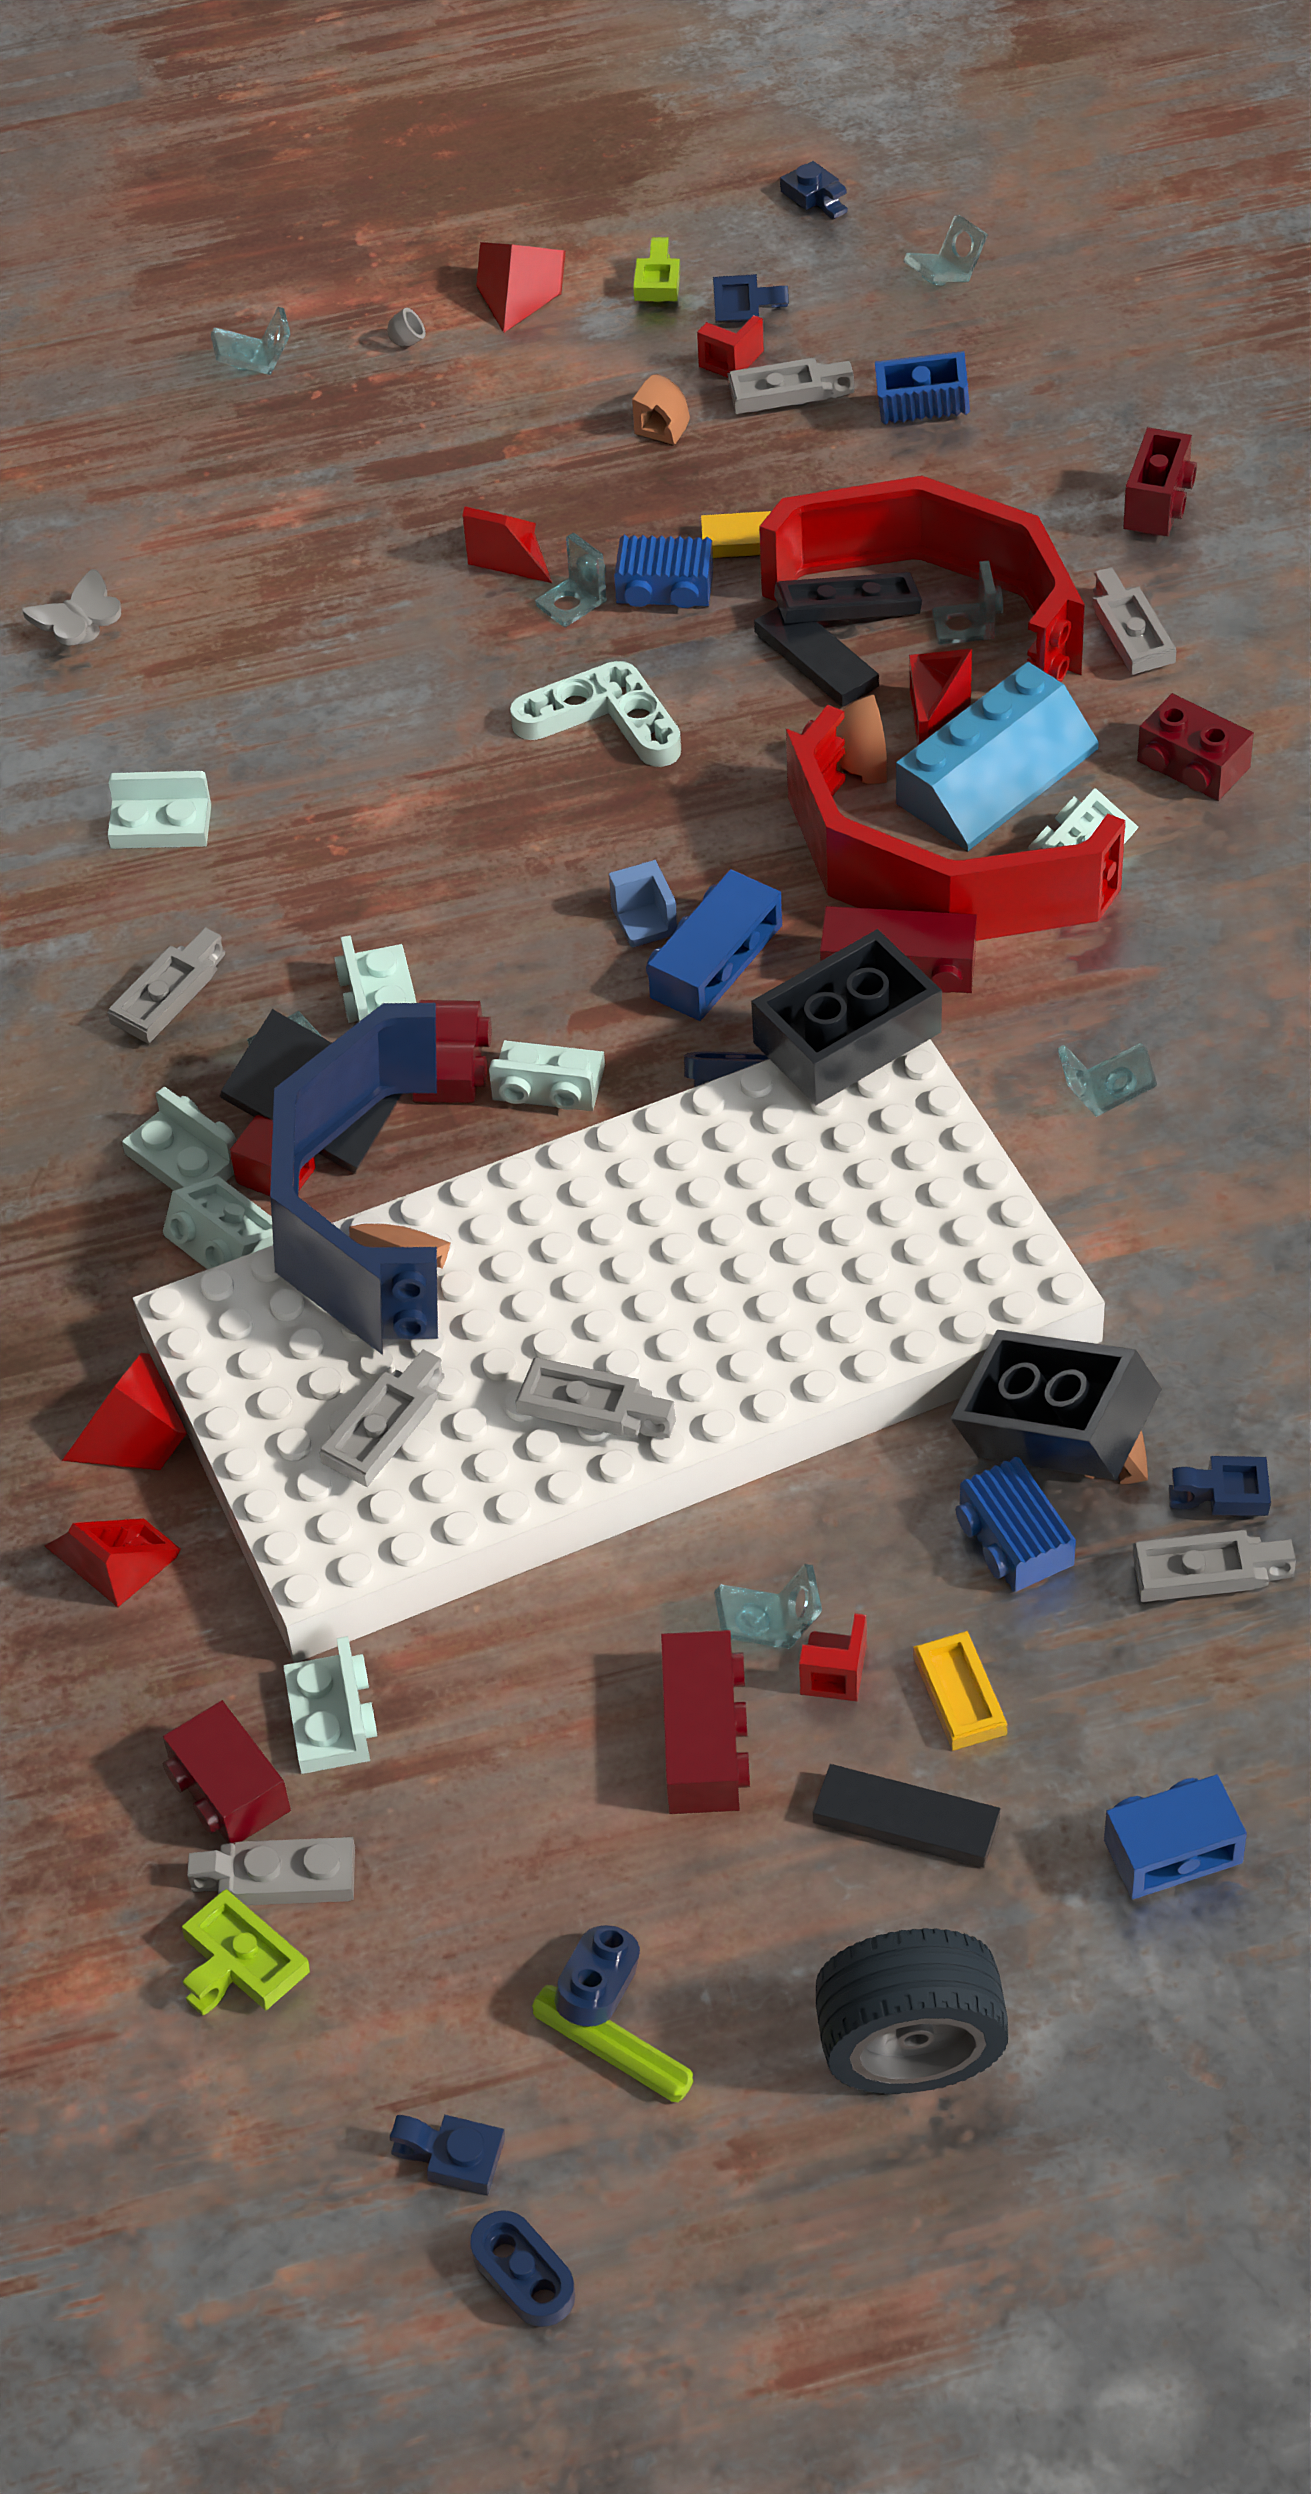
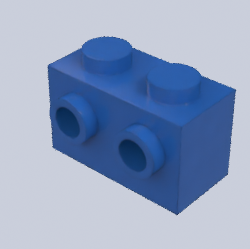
(1174, 1836)

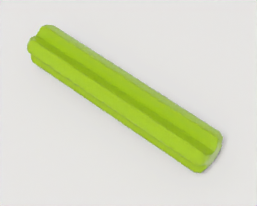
(619, 2049)

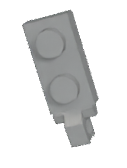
(789, 384)
(1131, 624)
(167, 986)
(593, 1400)
(383, 1420)
(1209, 1564)
(278, 1870)

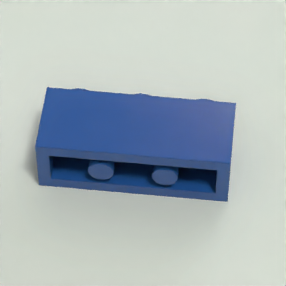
(714, 944)

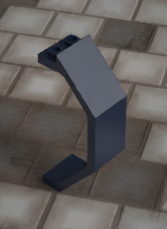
(365, 1288)

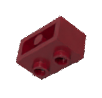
(1158, 482)
(1195, 746)
(225, 1774)

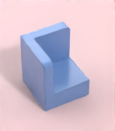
(643, 903)

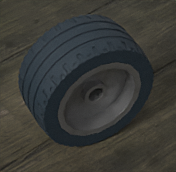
(911, 2011)

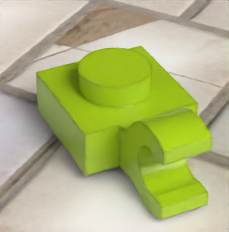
(657, 276)

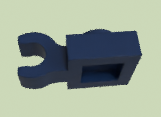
(814, 186)
(739, 298)
(1231, 1483)
(458, 2155)

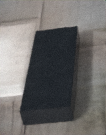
(847, 597)
(818, 656)
(906, 1815)

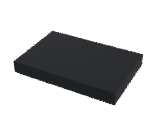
(275, 1055)

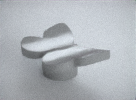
(80, 617)

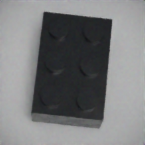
(846, 1016)
(1056, 1403)

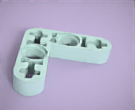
(603, 696)

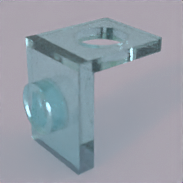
(948, 264)
(249, 352)
(584, 582)
(980, 614)
(1110, 1081)
(768, 1616)

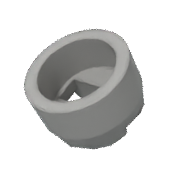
(406, 328)

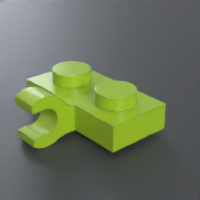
(239, 1951)

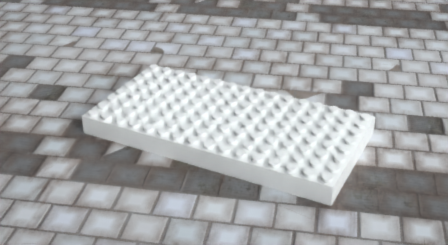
(721, 1246)

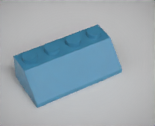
(994, 757)

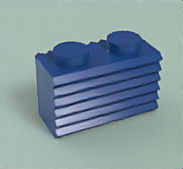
(922, 387)
(664, 571)
(1015, 1524)

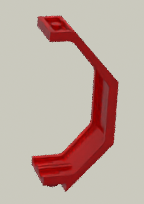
(934, 525)
(882, 872)

